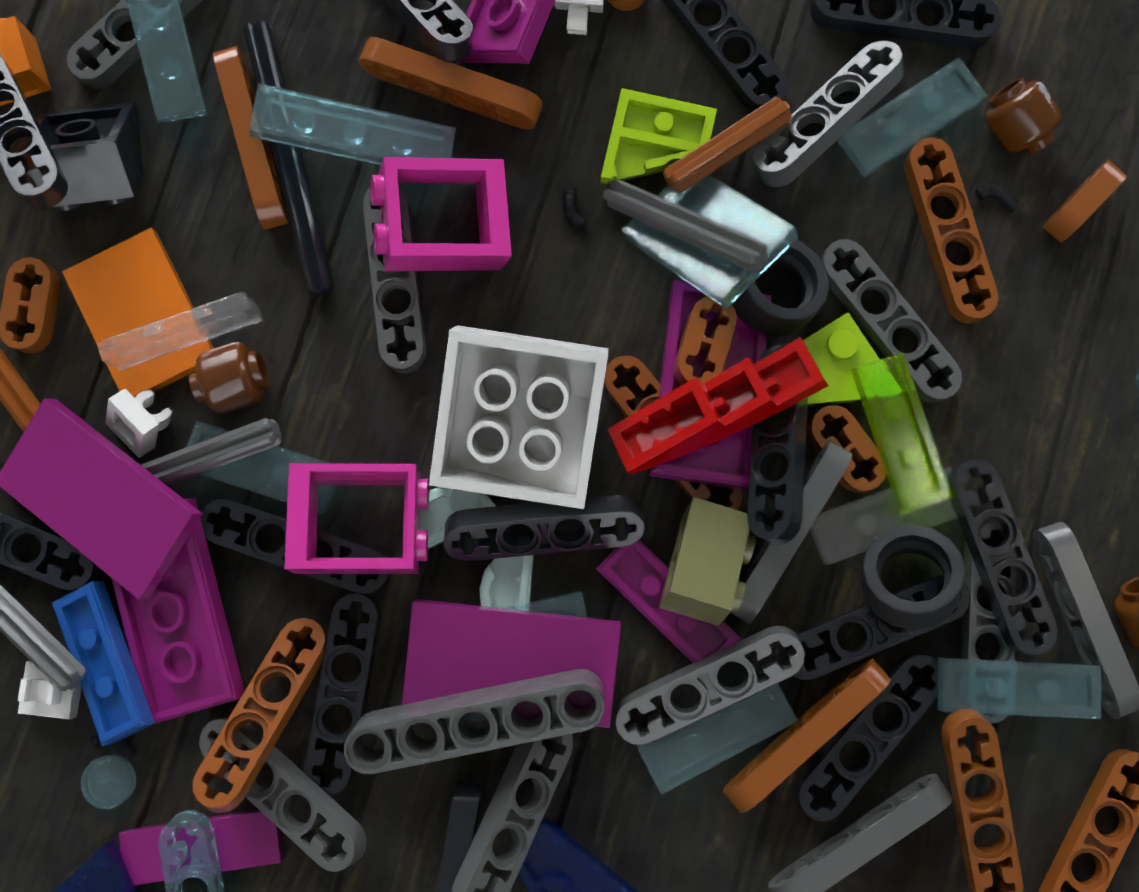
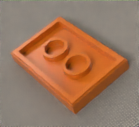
(128, 290)

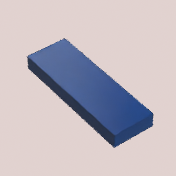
(111, 678)

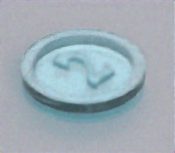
(108, 782)

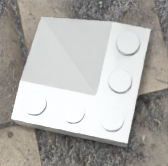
(518, 416)

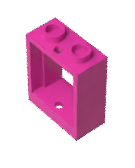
(491, 210)
(303, 517)

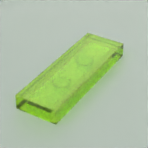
(901, 433)

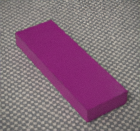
(641, 581)
(241, 842)

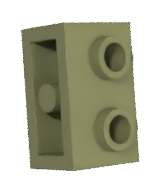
(708, 562)

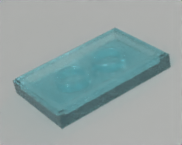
(703, 270)

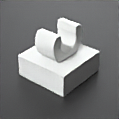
(578, 13)
(133, 423)
(42, 698)

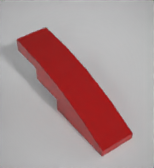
(716, 409)

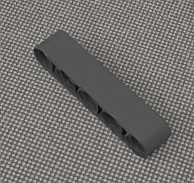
(457, 738)

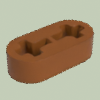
(1084, 201)
(26, 305)
(694, 340)
(855, 441)

